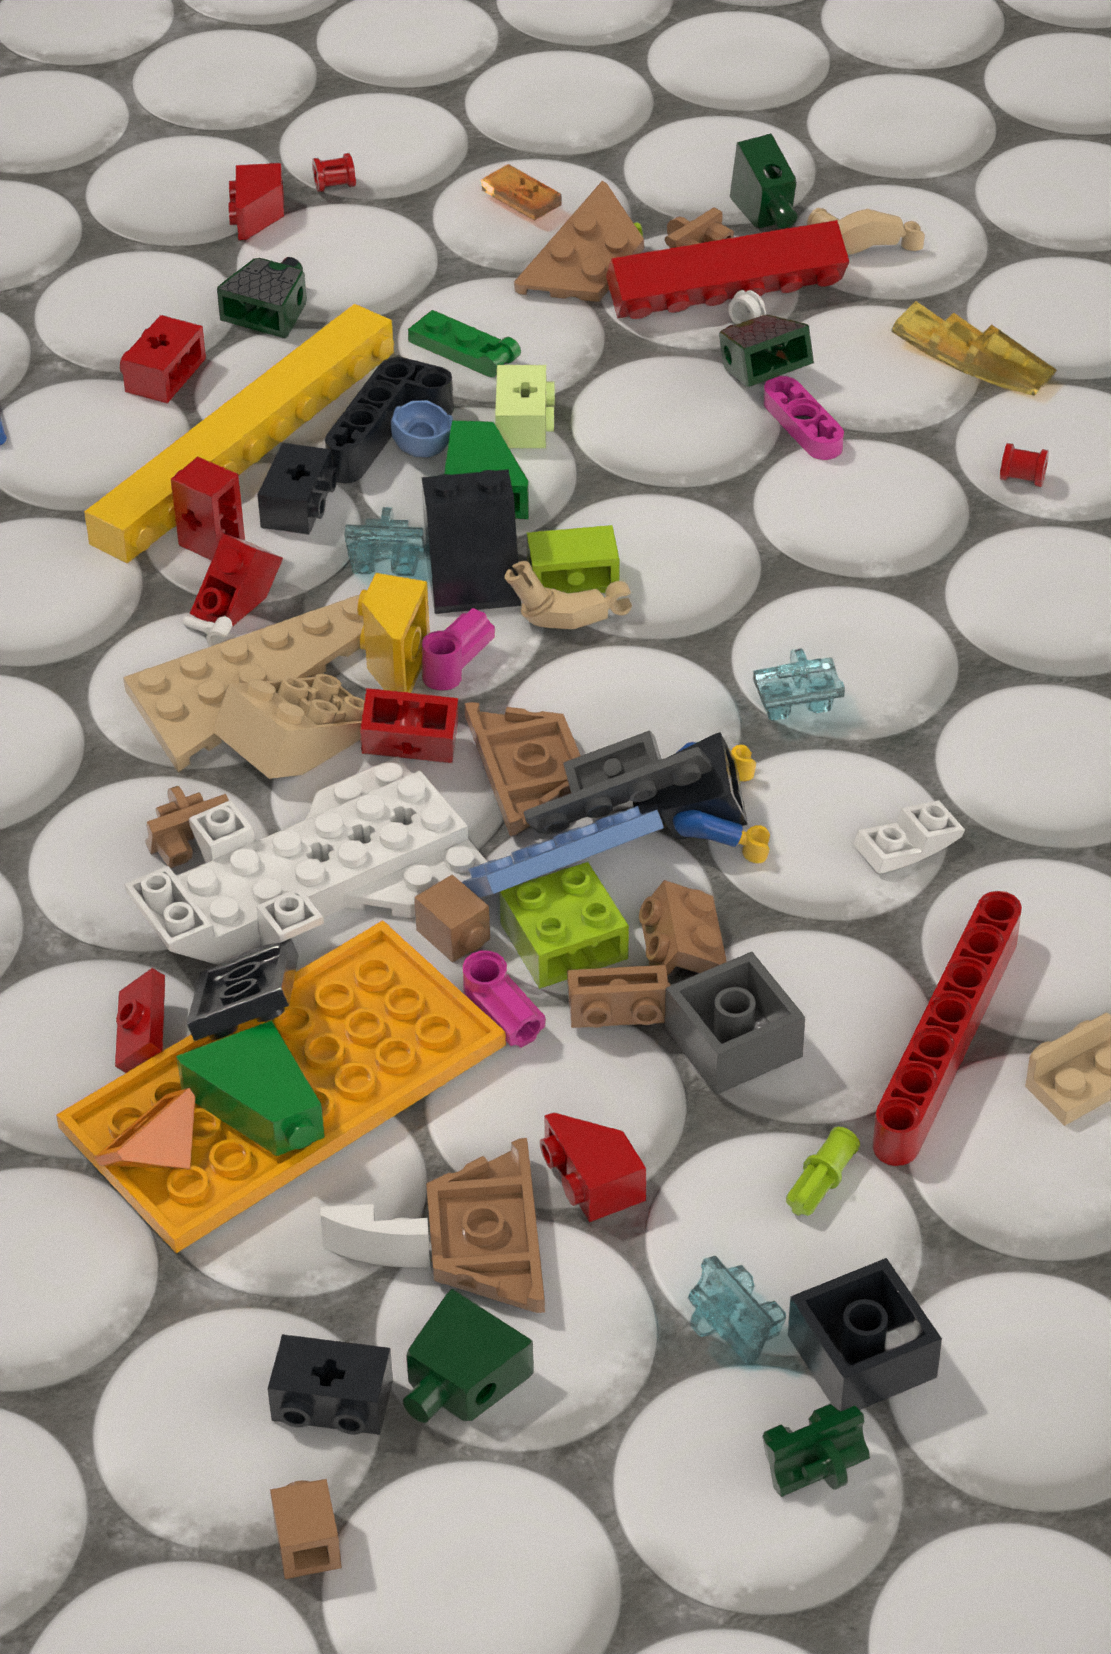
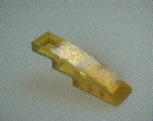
(983, 355)

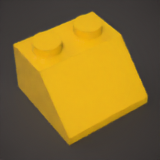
(393, 629)

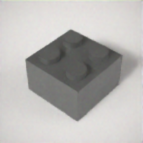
(734, 1022)

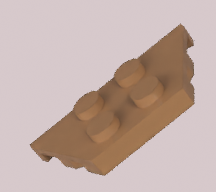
(581, 250)
(522, 758)
(488, 1230)

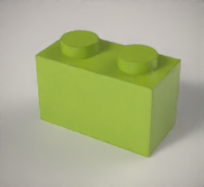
(574, 558)

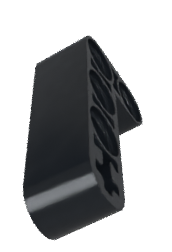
(366, 422)

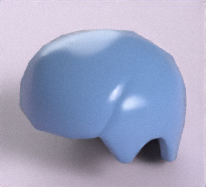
(421, 428)

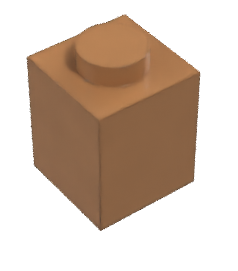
(452, 918)
(305, 1528)

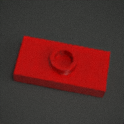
(140, 1020)

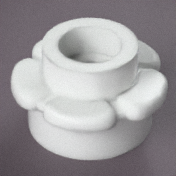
(746, 306)

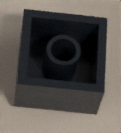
(864, 1336)

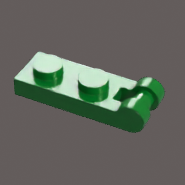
(463, 343)

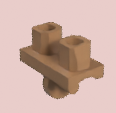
(702, 229)
(172, 829)

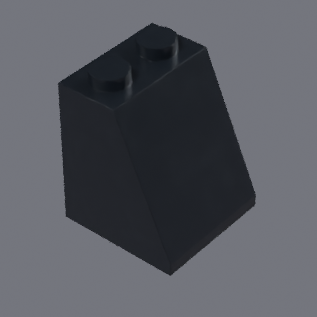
(470, 540)

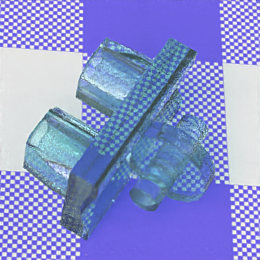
(386, 540)
(798, 683)
(727, 1307)

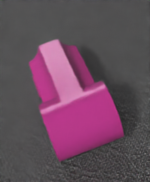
(451, 650)
(501, 998)

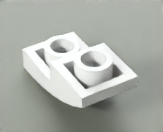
(915, 836)
(355, 1234)

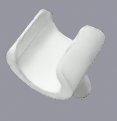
(216, 632)

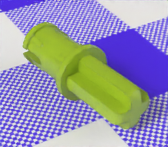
(822, 1171)

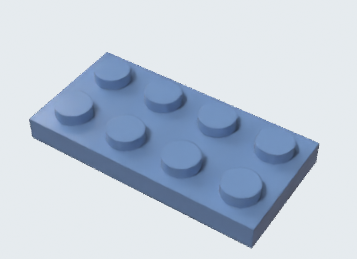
(561, 851)

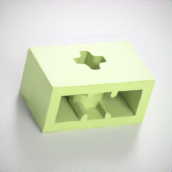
(523, 404)

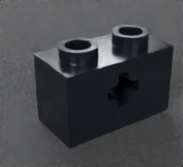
(296, 488)
(330, 1384)

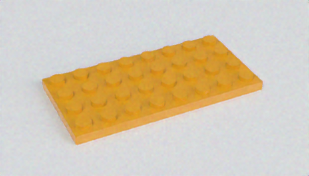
(369, 1035)

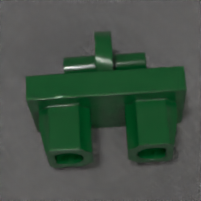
(816, 1451)

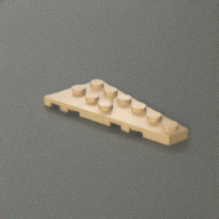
(186, 694)

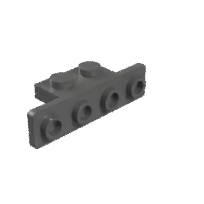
(614, 776)

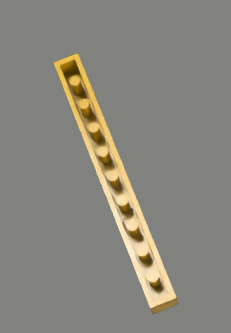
(243, 428)

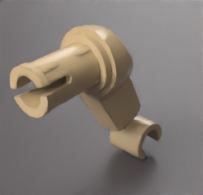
(872, 228)
(562, 610)

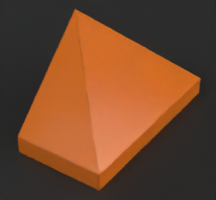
(157, 1138)

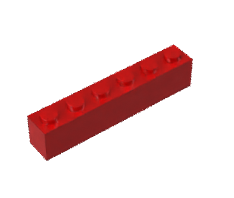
(721, 268)

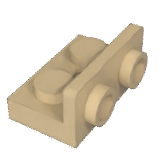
(1074, 1070)

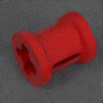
(333, 172)
(1024, 464)

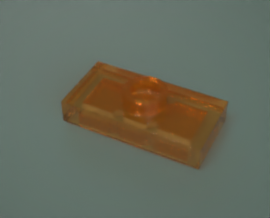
(521, 192)

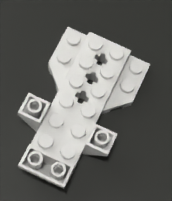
(361, 845)

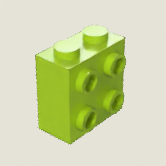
(564, 924)

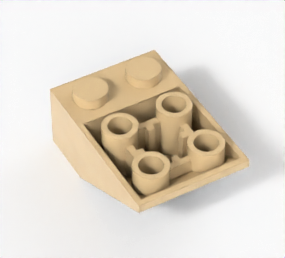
(289, 722)

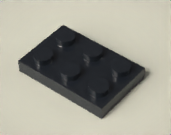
(243, 990)

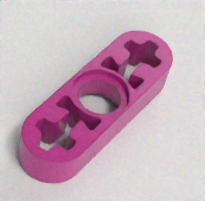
(805, 432)

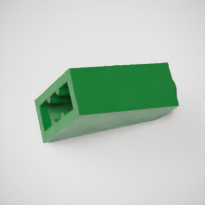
(480, 447)
(255, 1088)

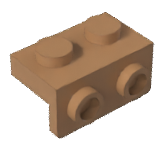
(681, 929)
(617, 996)

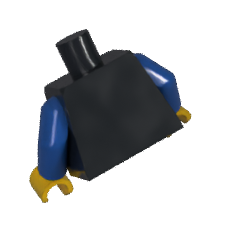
(714, 803)

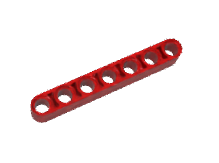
(946, 1029)

